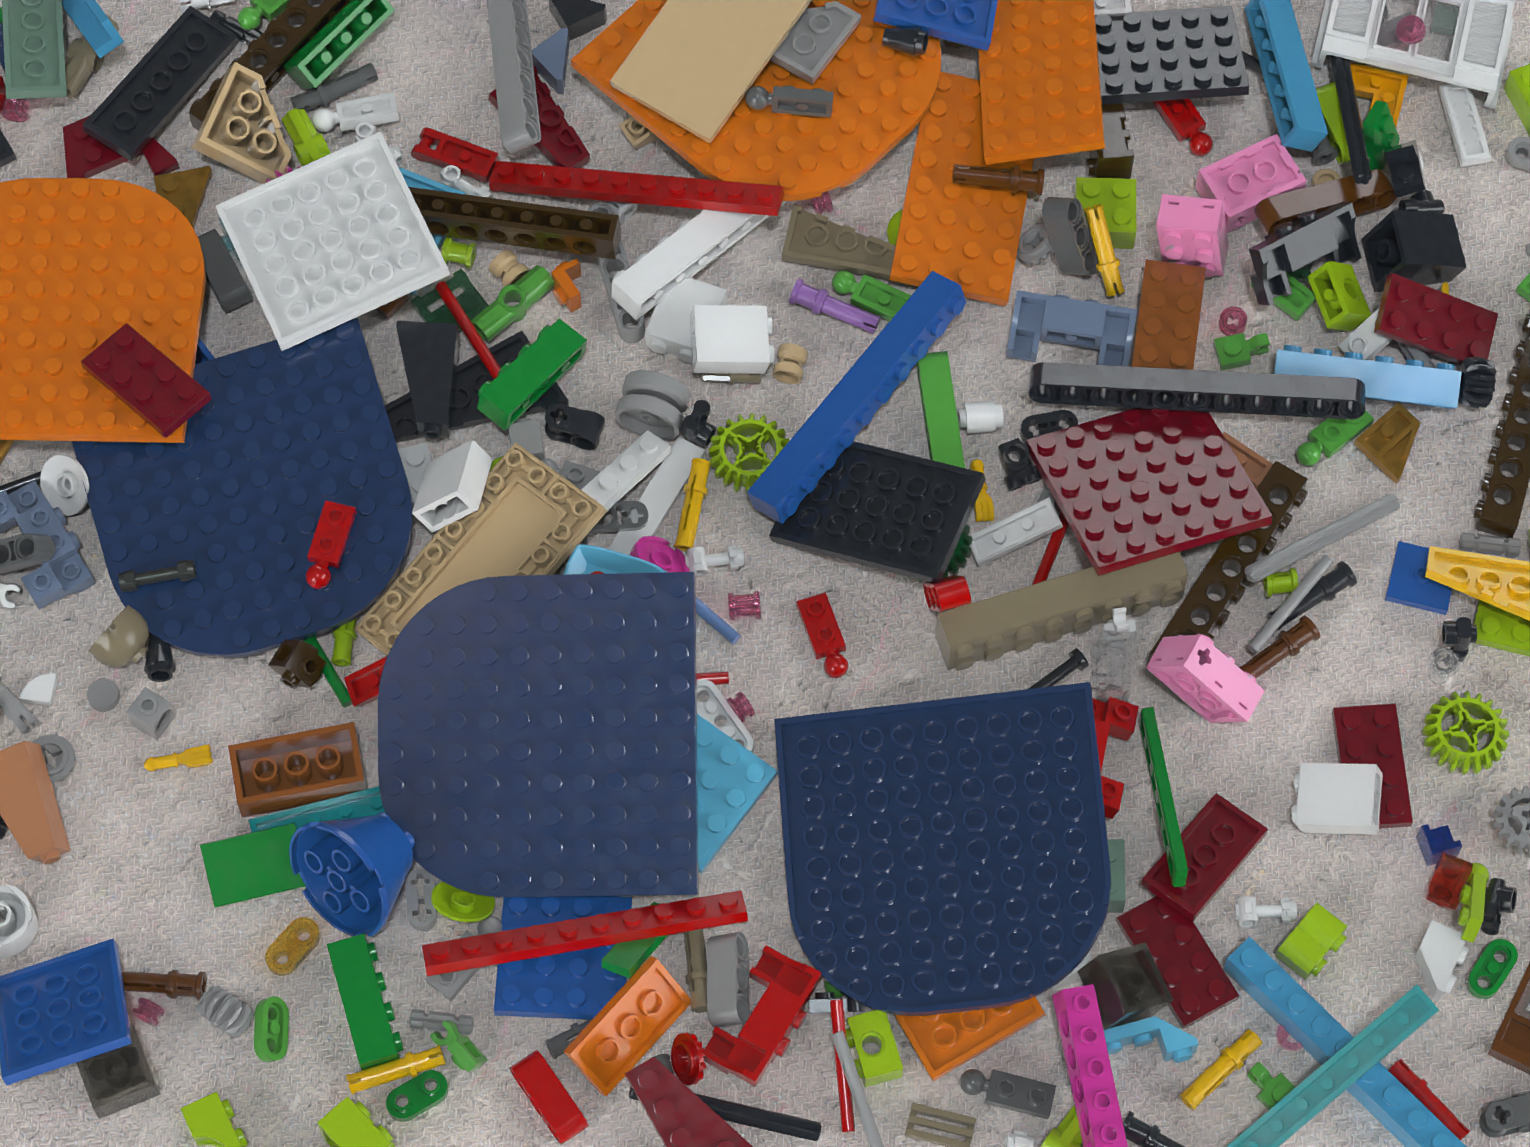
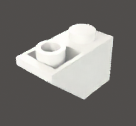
(1437, 957)

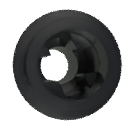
(907, 40)
(159, 661)

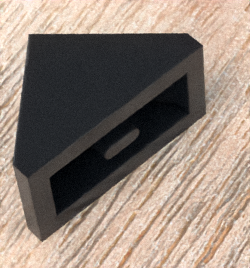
(578, 15)

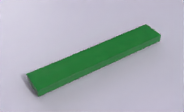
(1163, 797)

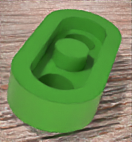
(271, 1032)

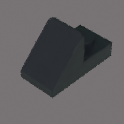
(1405, 168)

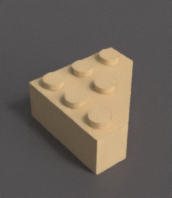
(243, 127)

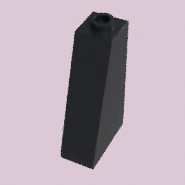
(430, 369)

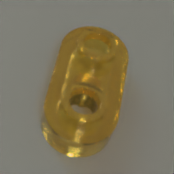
(291, 946)

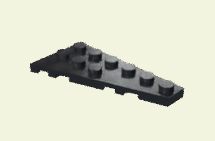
(468, 381)

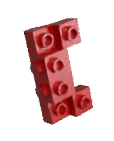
(1118, 720)
(770, 1023)

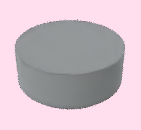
(103, 695)

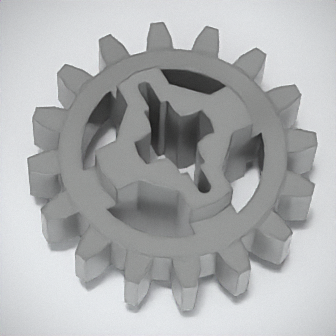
(1514, 818)

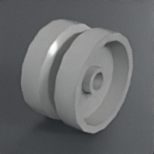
(652, 404)

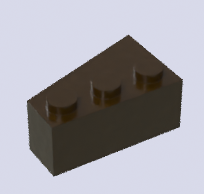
(1116, 158)

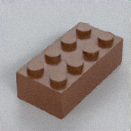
(1168, 315)
(296, 769)

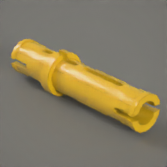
(1108, 263)
(694, 494)
(1229, 1061)
(396, 1069)

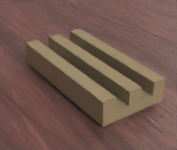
(943, 1115)

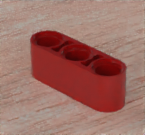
(947, 593)
(549, 1097)

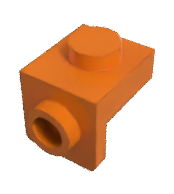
(564, 288)

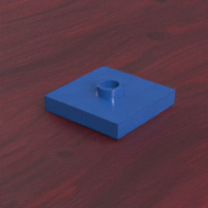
(1409, 584)

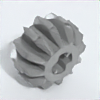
(225, 1011)

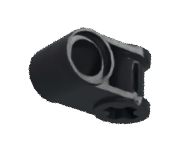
(575, 427)

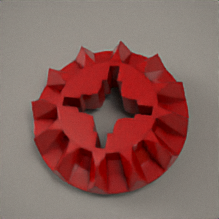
(687, 1058)

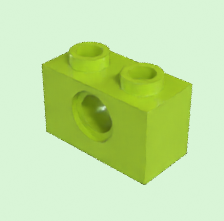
(1339, 296)
(874, 1028)

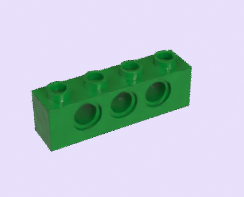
(337, 41)

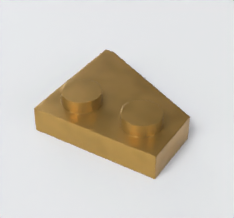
(185, 190)
(1390, 441)

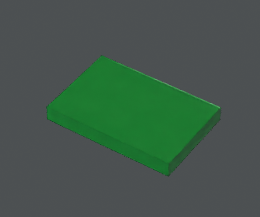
(250, 865)

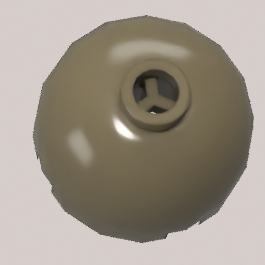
(122, 640)

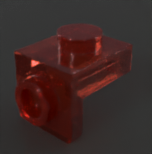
(1447, 880)

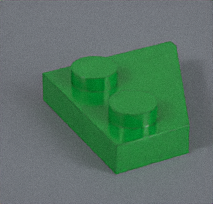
(1379, 134)

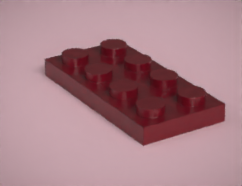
(1434, 320)
(146, 380)
(1373, 737)
(1214, 849)
(1182, 958)

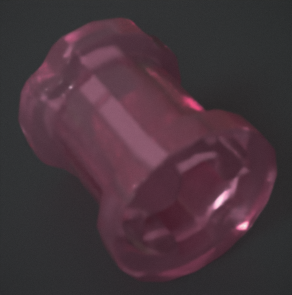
(744, 605)

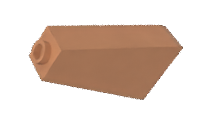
(30, 803)

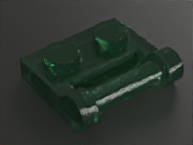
(470, 301)

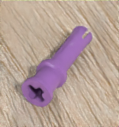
(821, 302)

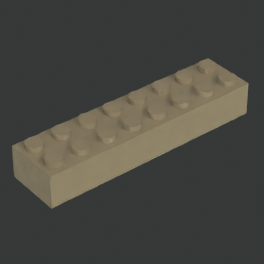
(1055, 609)

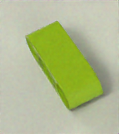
(1333, 119)

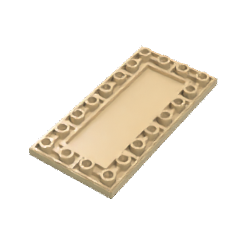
(704, 58)
(522, 528)

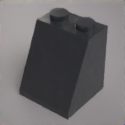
(1415, 247)

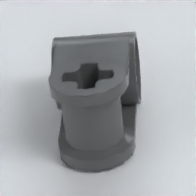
(1514, 1113)

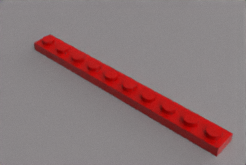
(637, 188)
(584, 933)

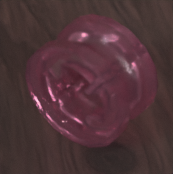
(15, 110)
(822, 203)
(1233, 313)
(741, 706)
(148, 1011)

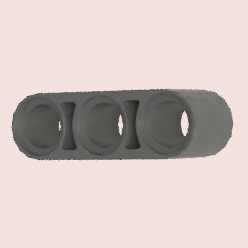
(1070, 235)
(223, 273)
(25, 551)

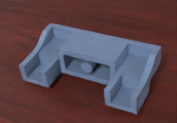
(1070, 323)
(34, 515)

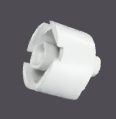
(19, 923)

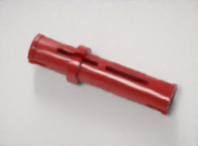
(1422, 1092)

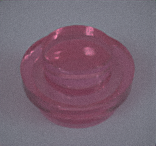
(1411, 29)

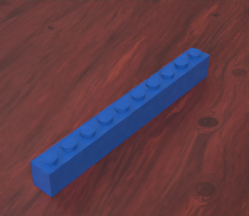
(857, 397)

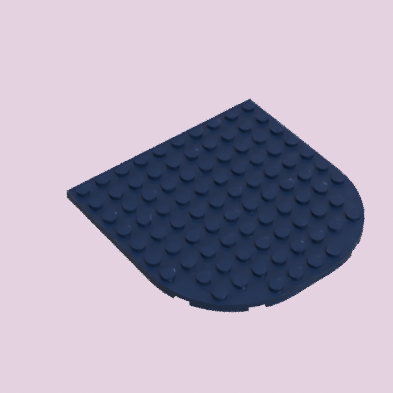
(250, 497)
(547, 735)
(946, 846)

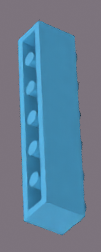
(1286, 73)
(1382, 377)

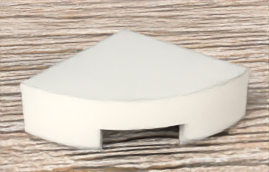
(40, 690)

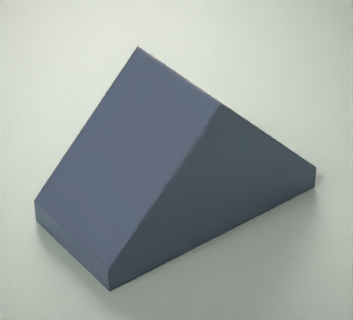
(552, 59)

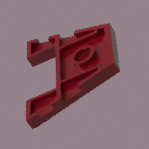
(89, 157)

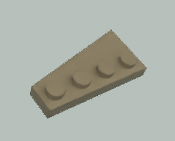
(827, 245)

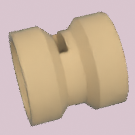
(507, 268)
(790, 363)

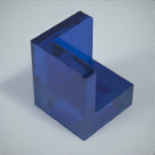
(1435, 842)

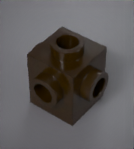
(297, 663)

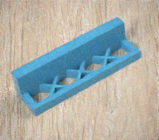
(93, 25)

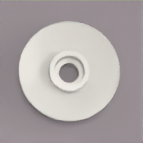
(63, 484)

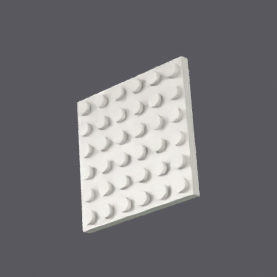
(332, 240)

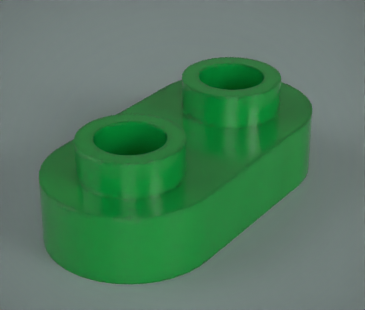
(1491, 970)
(418, 1097)

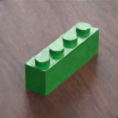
(531, 374)
(363, 1002)

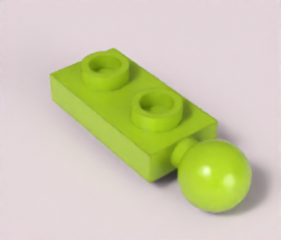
(1473, 898)

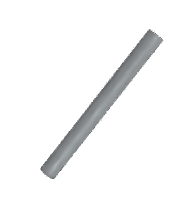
(1289, 604)
(857, 1089)

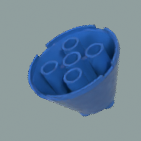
(352, 869)

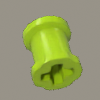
(459, 252)
(1280, 582)

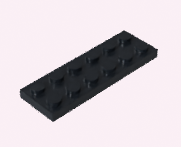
(160, 83)

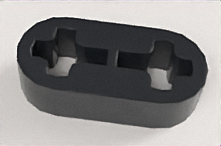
(1046, 423)

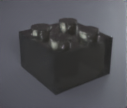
(1126, 985)
(118, 1078)

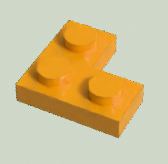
(1380, 86)

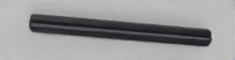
(1351, 120)
(760, 1118)

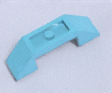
(1172, 1041)

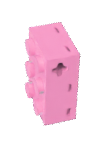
(1249, 178)
(1193, 232)
(1205, 678)

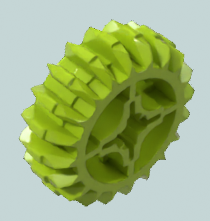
(736, 438)
(1443, 741)

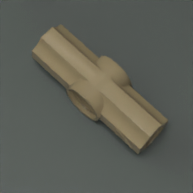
(81, 63)

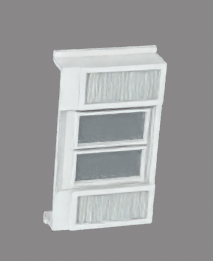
(1461, 46)

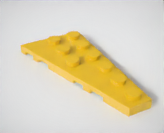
(1485, 577)

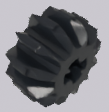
(1477, 382)

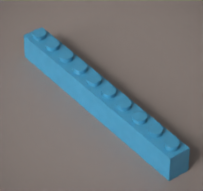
(1324, 1036)

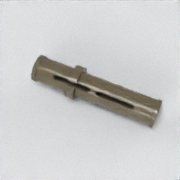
(697, 969)

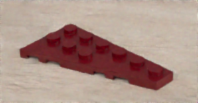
(678, 1112)

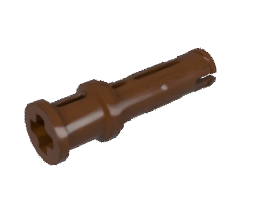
(1012, 179)
(1286, 645)
(172, 984)

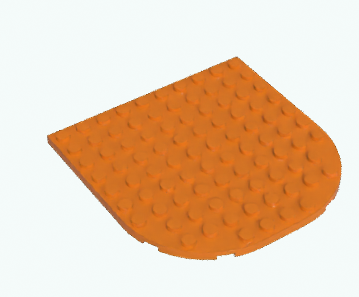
(875, 105)
(71, 274)

